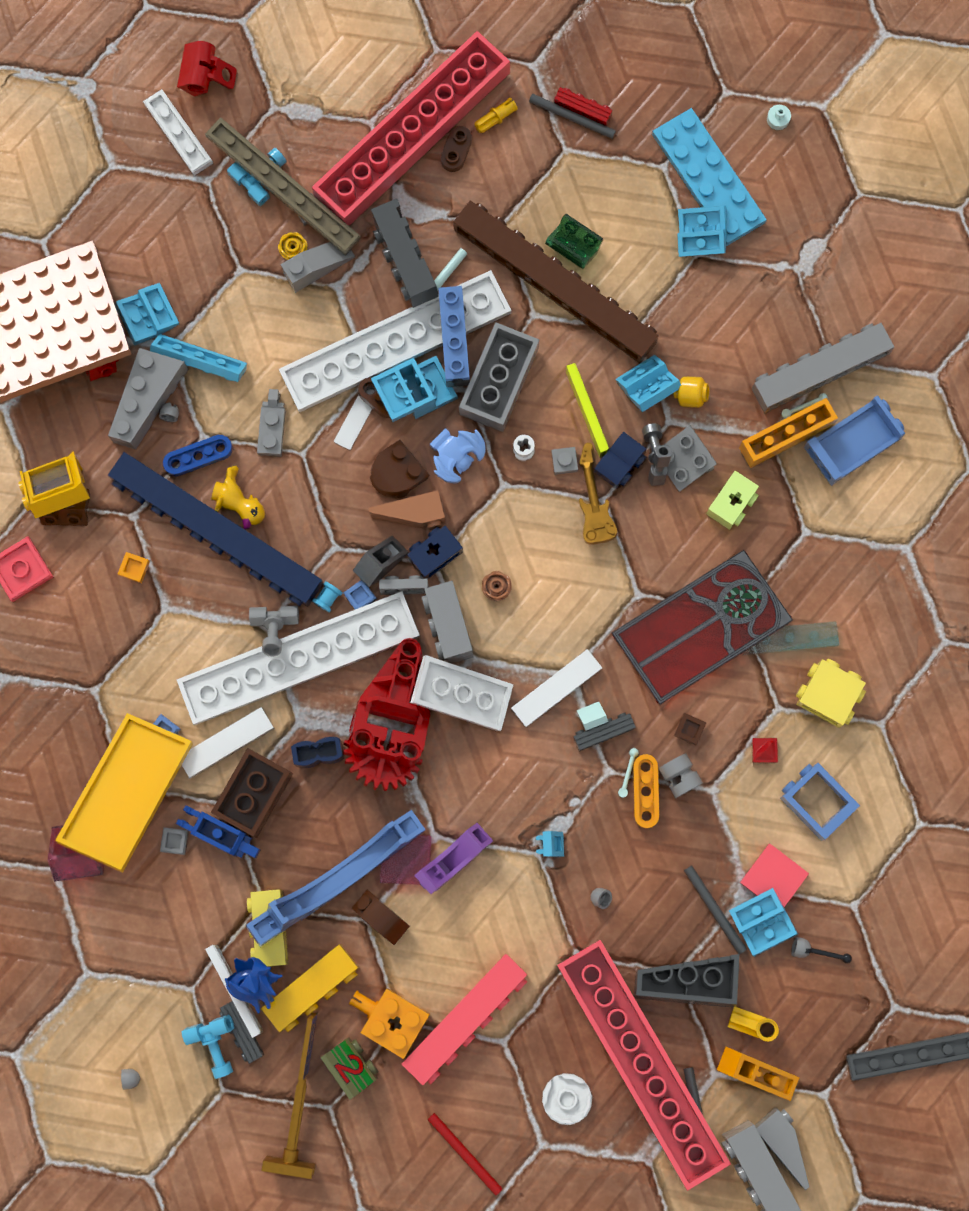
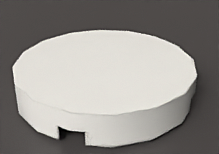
(567, 1099)

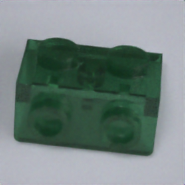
(574, 241)

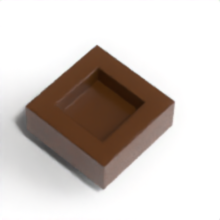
(690, 729)

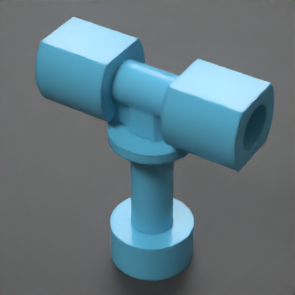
(254, 187)
(209, 1036)

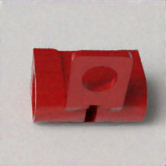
(200, 67)

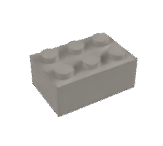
(447, 623)

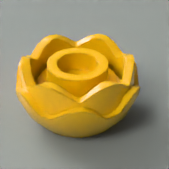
(291, 239)

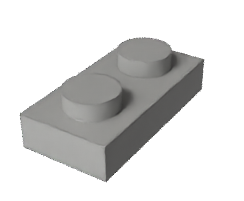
(393, 585)

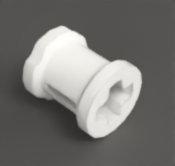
(519, 442)

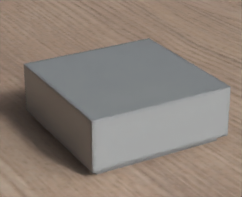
(174, 841)

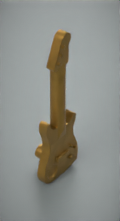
(598, 524)

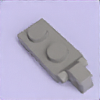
(271, 426)

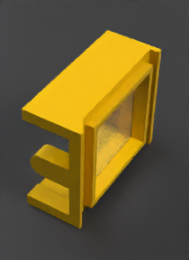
(53, 486)

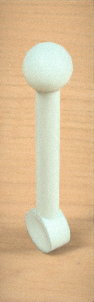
(787, 413)
(623, 791)

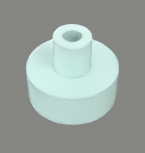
(778, 117)

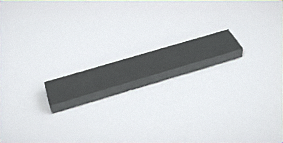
(908, 1056)

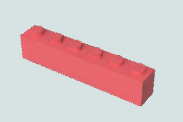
(464, 1019)

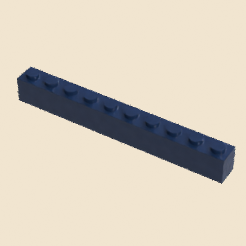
(216, 530)

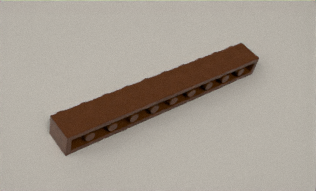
(555, 281)

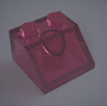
(68, 864)

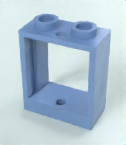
(837, 819)

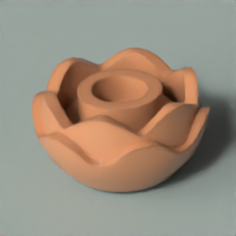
(491, 580)

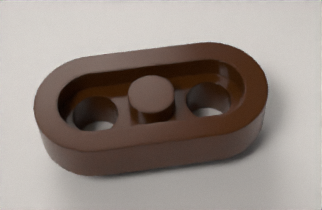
(456, 147)
(372, 400)

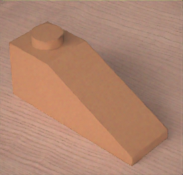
(415, 511)

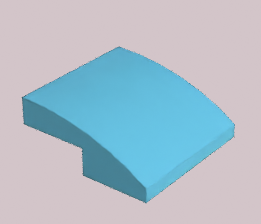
(702, 231)
(147, 314)
(648, 383)
(763, 922)

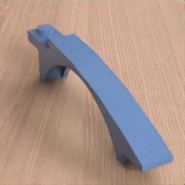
(300, 904)

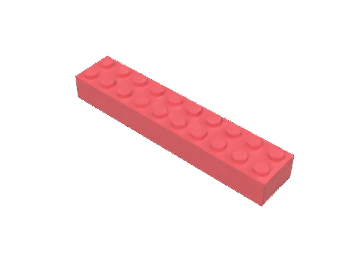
(412, 128)
(643, 1065)

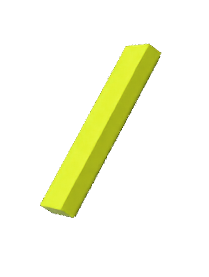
(587, 410)

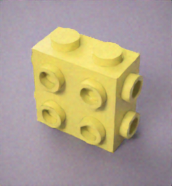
(831, 692)

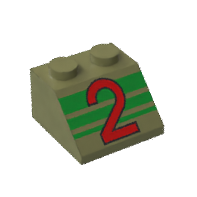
(350, 1067)

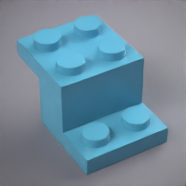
(413, 388)

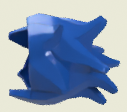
(252, 982)

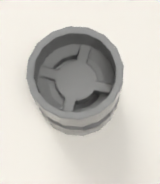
(680, 775)

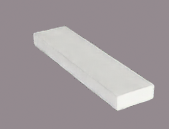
(178, 132)
(556, 688)
(226, 742)
(243, 1007)

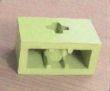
(736, 487)

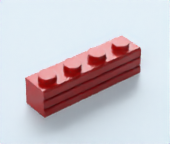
(583, 106)

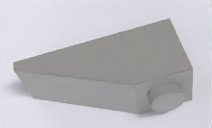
(313, 265)
(782, 1140)

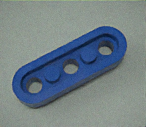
(186, 455)

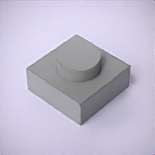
(564, 460)

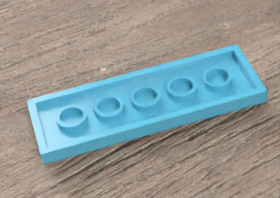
(708, 173)

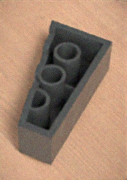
(403, 253)
(696, 982)

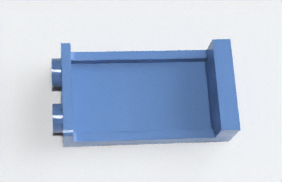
(855, 440)

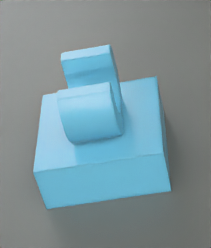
(552, 844)

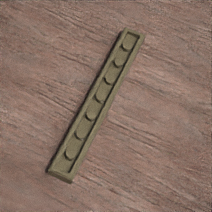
(283, 186)

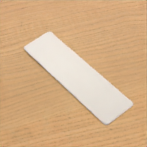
(353, 422)

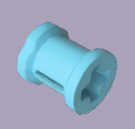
(327, 596)

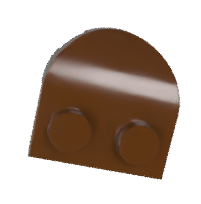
(397, 471)

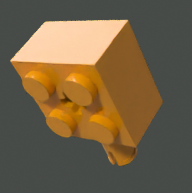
(378, 1025)

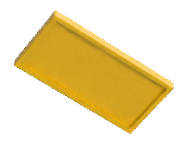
(124, 792)

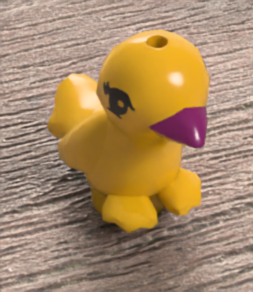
(231, 497)

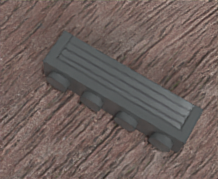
(604, 732)
(243, 1040)

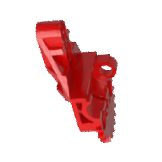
(389, 698)

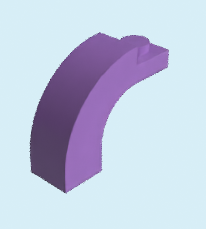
(453, 859)

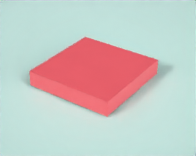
(22, 569)
(774, 871)

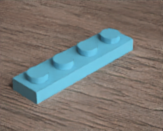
(199, 358)

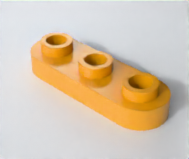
(650, 780)

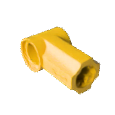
(750, 1023)

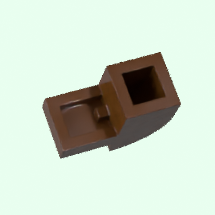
(380, 917)

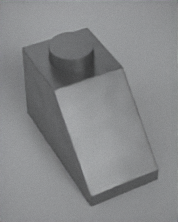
(380, 561)

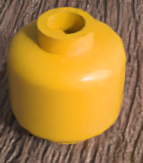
(692, 392)

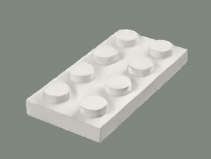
(461, 693)

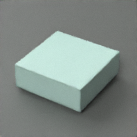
(592, 716)

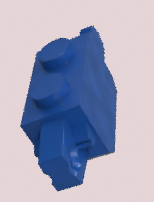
(219, 834)

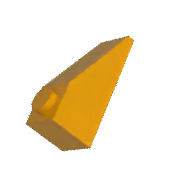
(757, 1073)

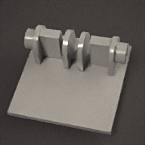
(688, 459)

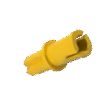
(495, 115)

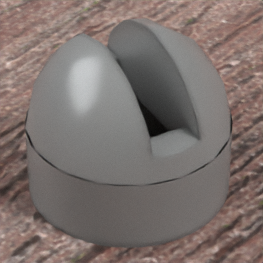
(169, 413)
(601, 898)
(129, 1078)

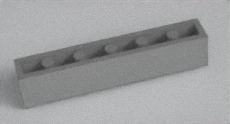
(823, 367)

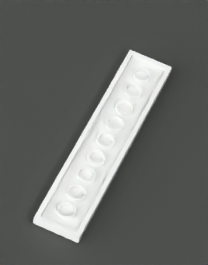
(388, 344)
(302, 658)

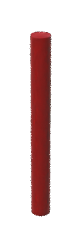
(465, 1154)

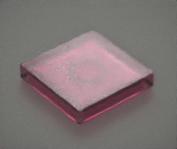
(407, 862)

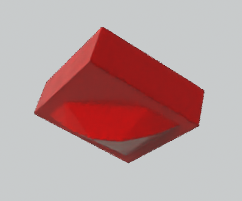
(764, 750)

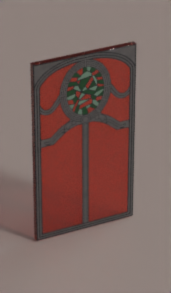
(702, 627)

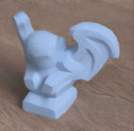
(454, 453)

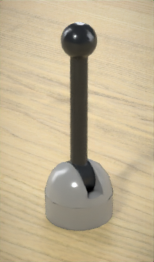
(802, 948)

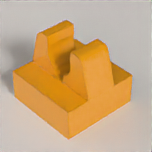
(133, 567)

